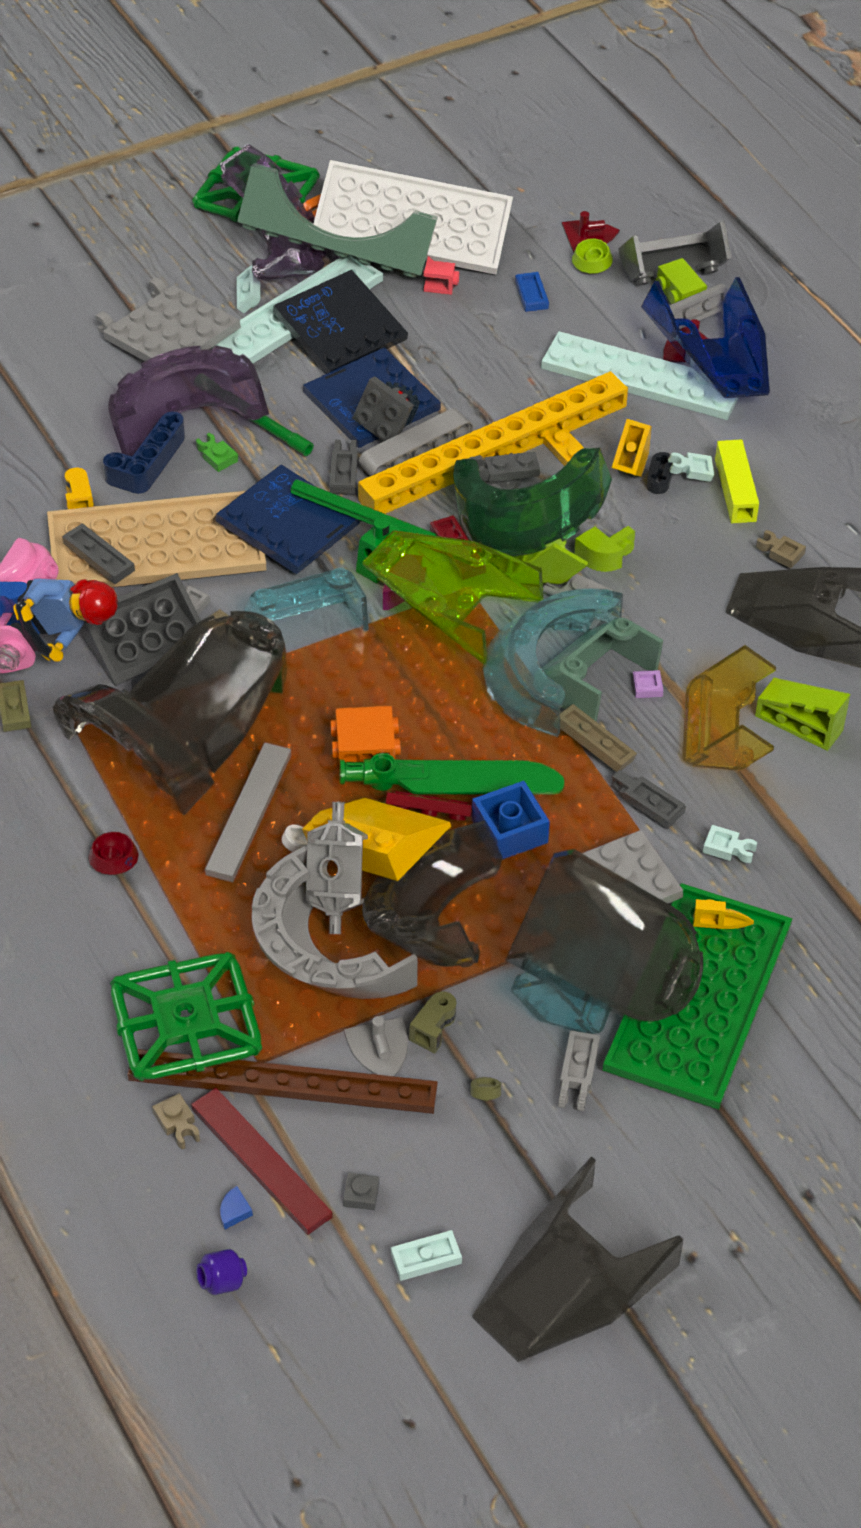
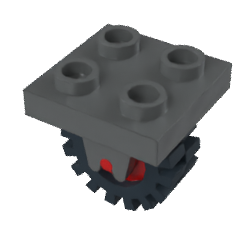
(386, 408)

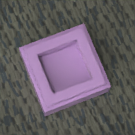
(647, 684)

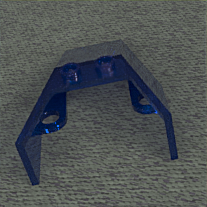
(730, 364)

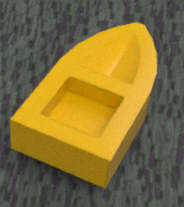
(716, 915)

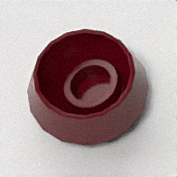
(113, 853)

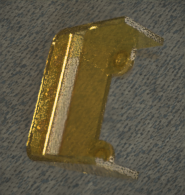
(713, 711)

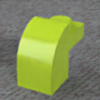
(604, 552)

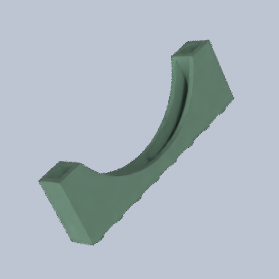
(269, 209)

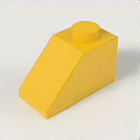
(633, 448)

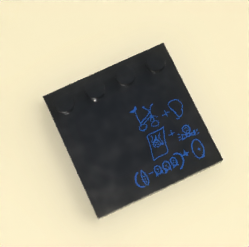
(339, 321)

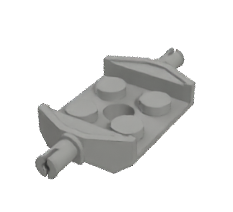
(344, 846)

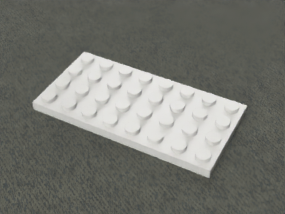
(372, 201)

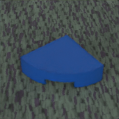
(234, 1208)

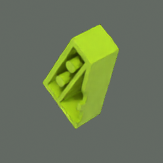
(804, 711)

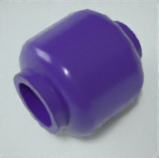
(221, 1272)

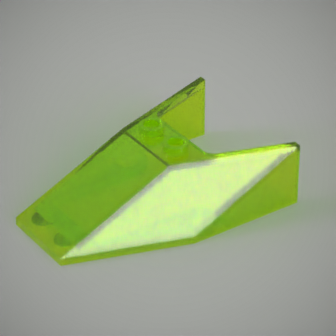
(450, 578)

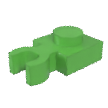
(218, 455)

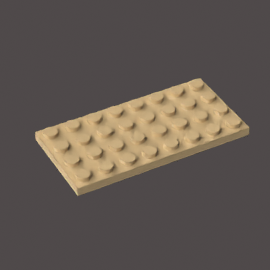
(158, 538)

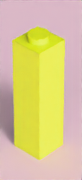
(736, 481)

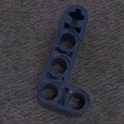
(142, 469)

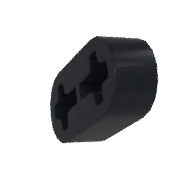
(656, 471)

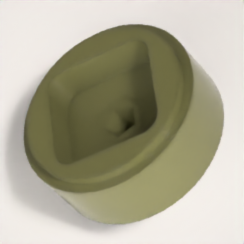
(485, 1088)

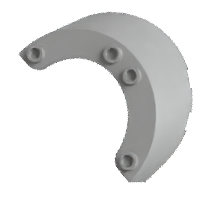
(282, 933)

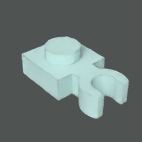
(695, 466)
(725, 843)

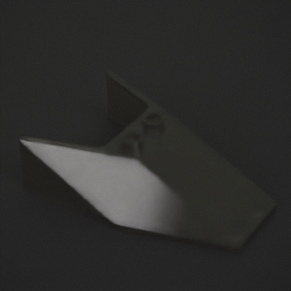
(800, 610)
(565, 1281)

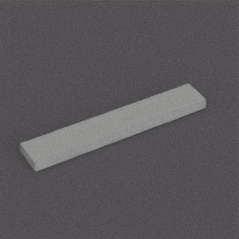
(248, 812)

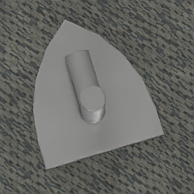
(379, 1045)

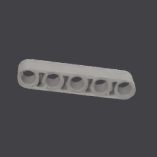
(415, 441)

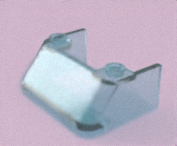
(311, 594)

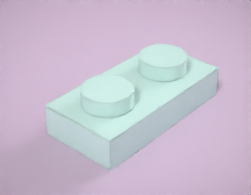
(247, 290)
(426, 1255)

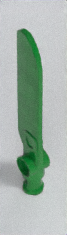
(451, 775)

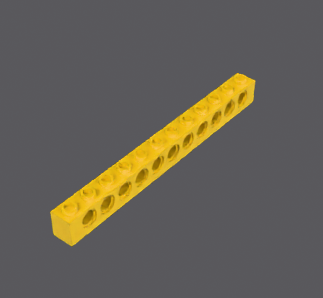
(512, 434)

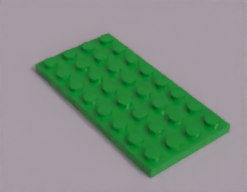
(701, 1044)

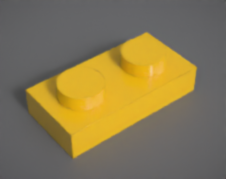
(562, 445)

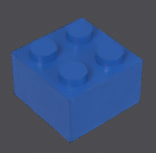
(512, 818)

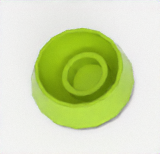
(592, 256)

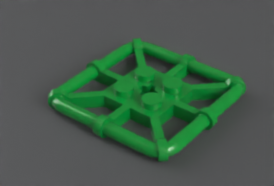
(203, 198)
(175, 1029)

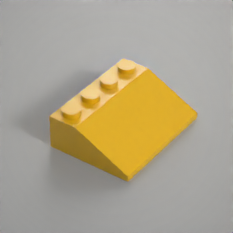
(394, 835)

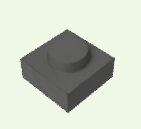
(361, 1191)

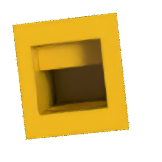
(77, 489)

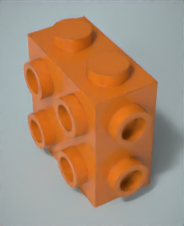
(364, 733)

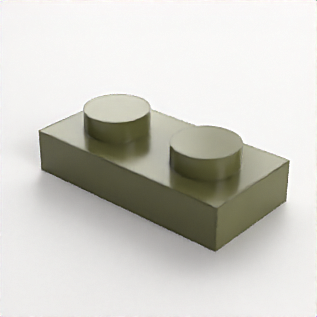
(14, 706)

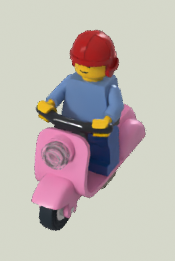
(39, 604)

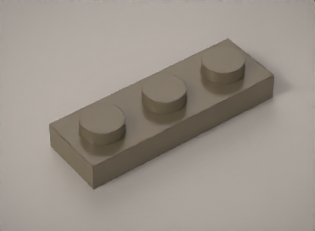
(596, 738)

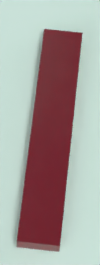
(262, 1161)

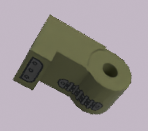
(432, 1019)

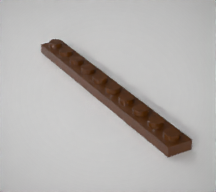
(303, 1083)

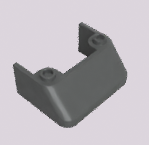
(701, 251)

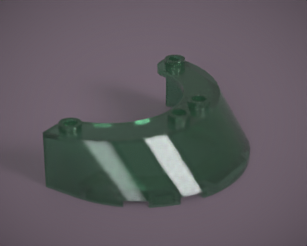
(535, 515)

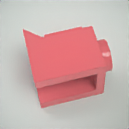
(440, 277)

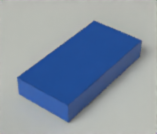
(531, 291)

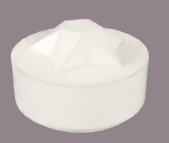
(294, 838)

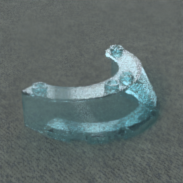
(512, 665)

